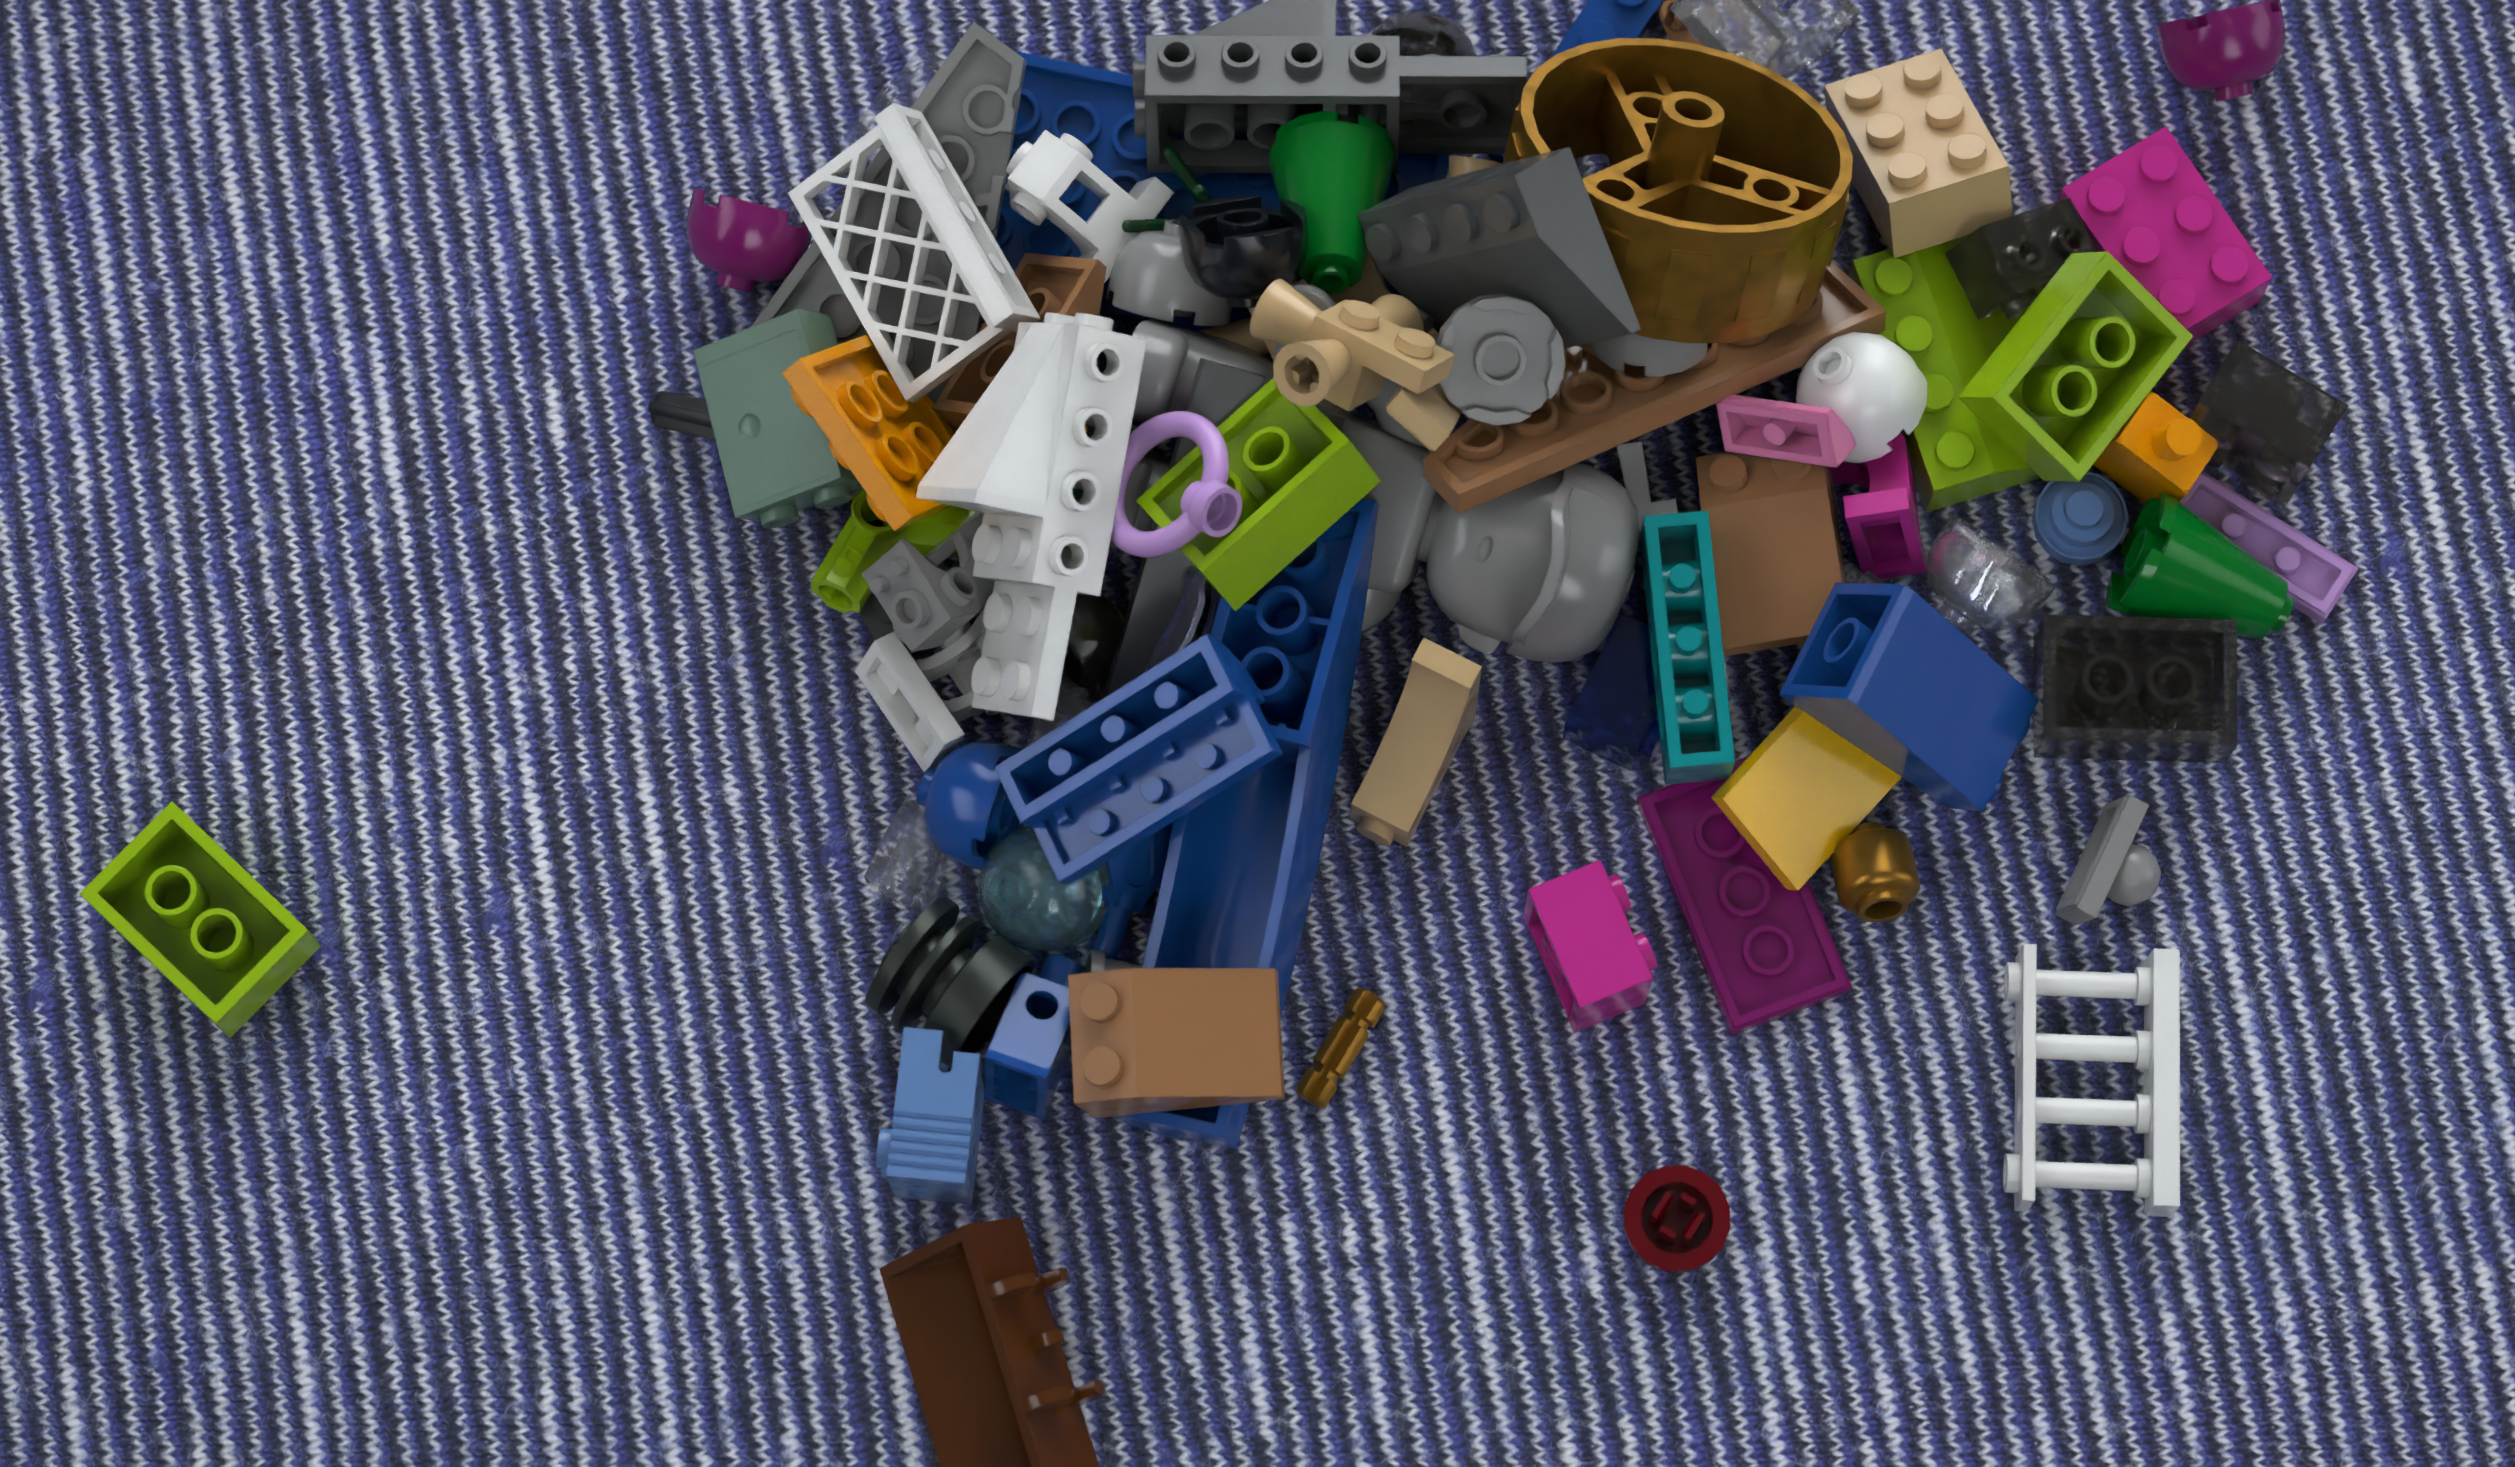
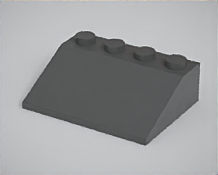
(1505, 231)

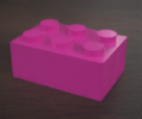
(2170, 233)

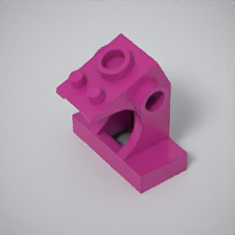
(1888, 509)

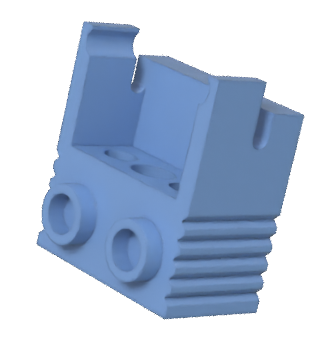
(934, 1122)

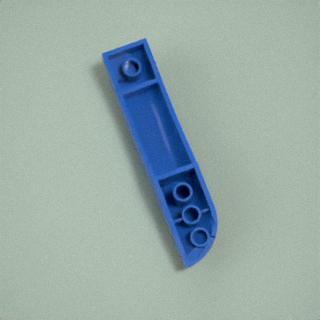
(1250, 855)

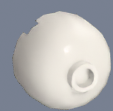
(1869, 388)

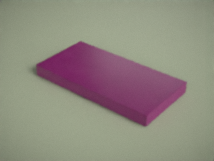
(1755, 938)

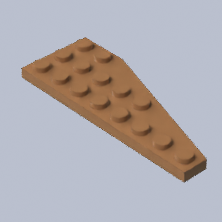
(1608, 407)

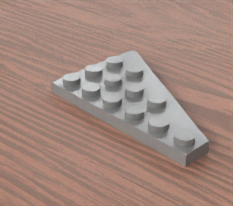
(974, 117)

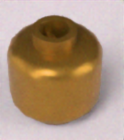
(1875, 872)

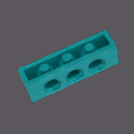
(1686, 647)

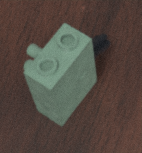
(767, 447)

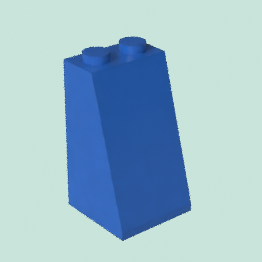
(1911, 692)

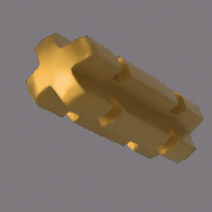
(1340, 1047)

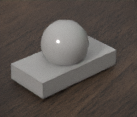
(2111, 865)

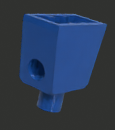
(1032, 1040)

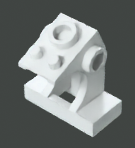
(1046, 170)
(908, 699)

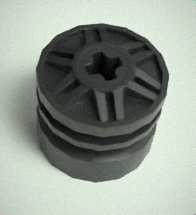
(939, 976)

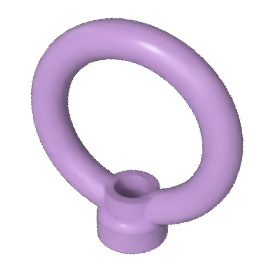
(1205, 504)

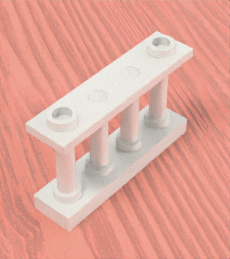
(2151, 1113)

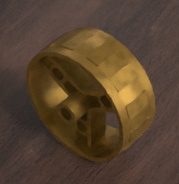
(1716, 182)

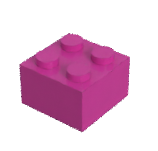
(1589, 945)

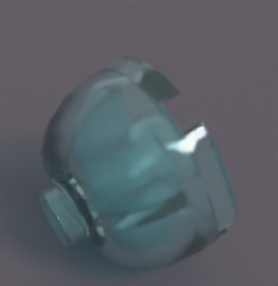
(1030, 904)

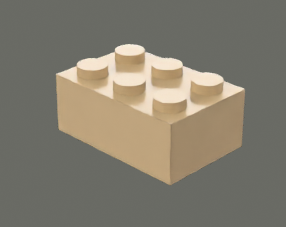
(1920, 153)

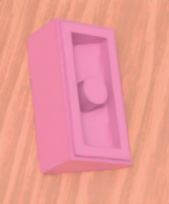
(1783, 430)

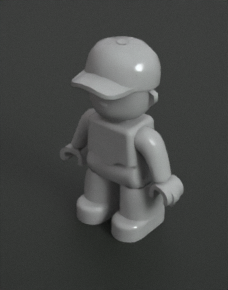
(1520, 569)

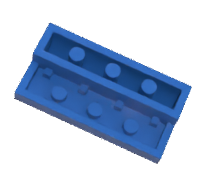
(1140, 758)

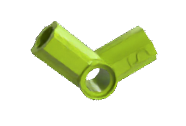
(859, 545)

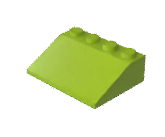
(1935, 324)

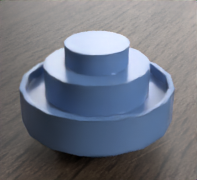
(2080, 519)

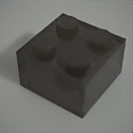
(2265, 422)

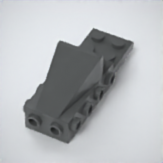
(1289, 63)

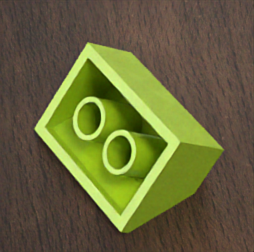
(1293, 485)

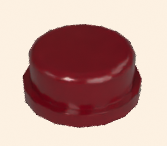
(1676, 1218)

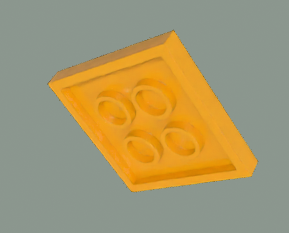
(872, 426)

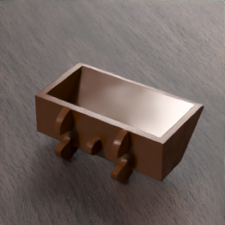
(989, 1351)

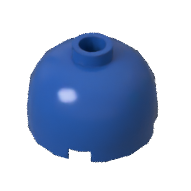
(967, 802)

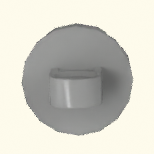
(1504, 358)

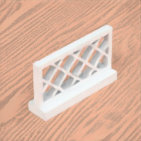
(957, 225)

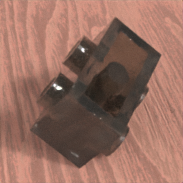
(2016, 257)

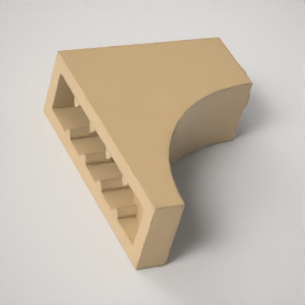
(1417, 745)

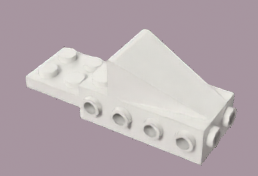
(1019, 466)

